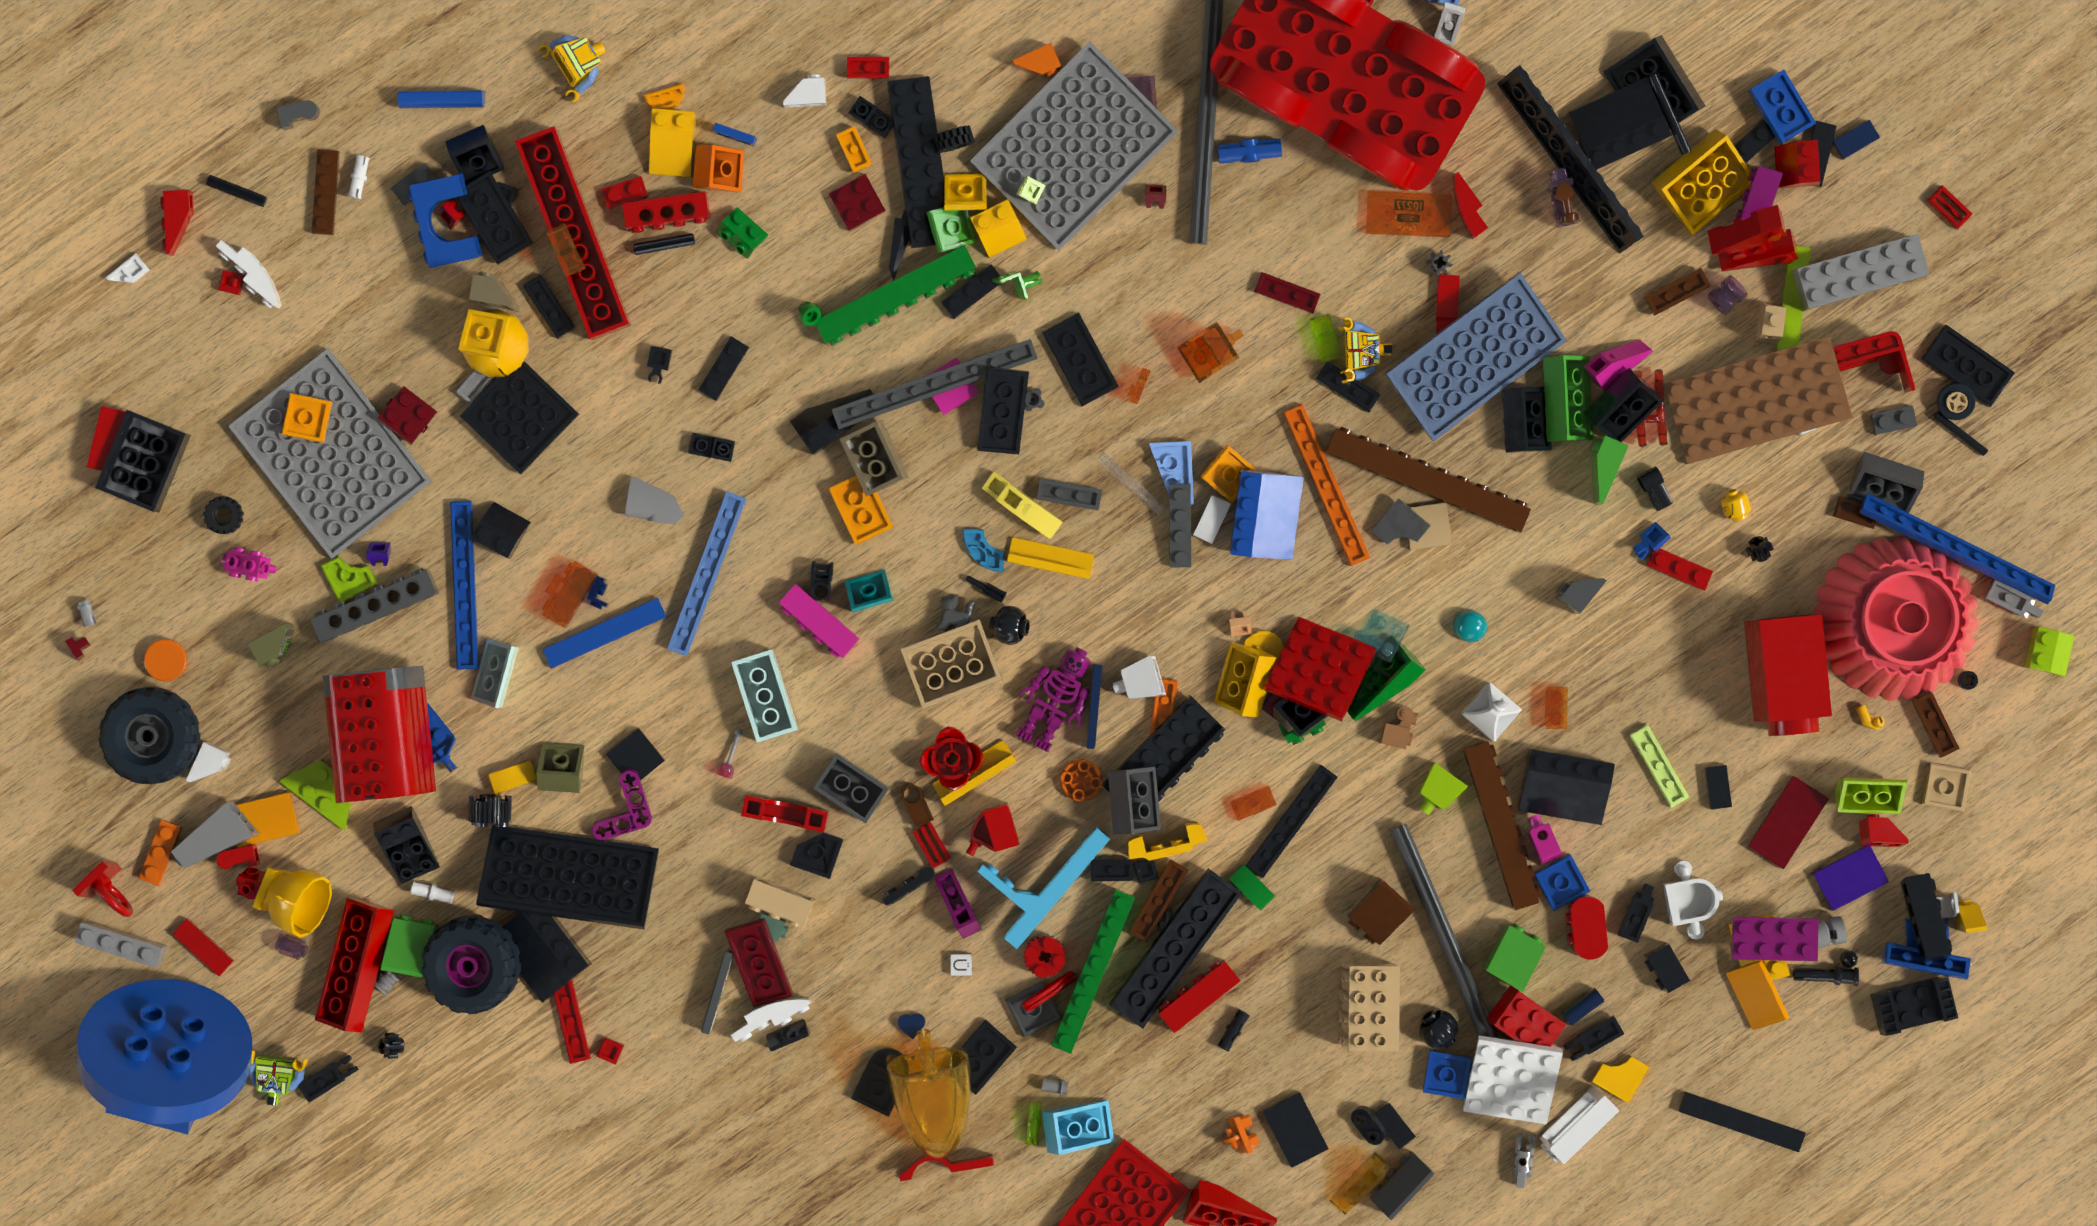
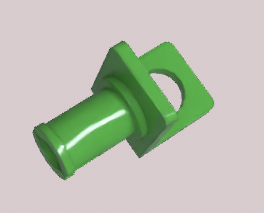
(1020, 283)

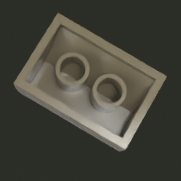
(490, 292)
(874, 458)

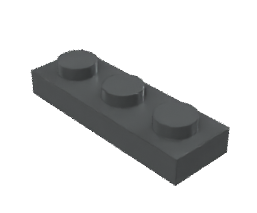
(1069, 494)

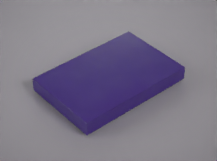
(1850, 877)

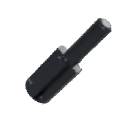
(988, 589)

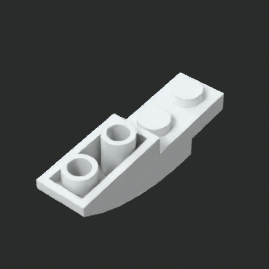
(257, 278)
(778, 1011)

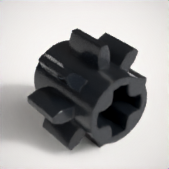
(1759, 549)
(391, 1045)

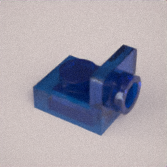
(597, 589)

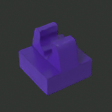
(378, 551)

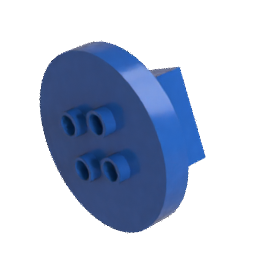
(164, 1052)

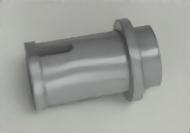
(86, 613)
(1055, 1086)

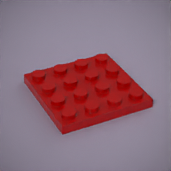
(1320, 669)

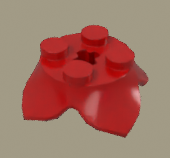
(935, 758)

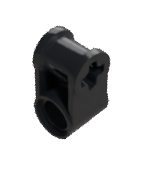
(821, 579)

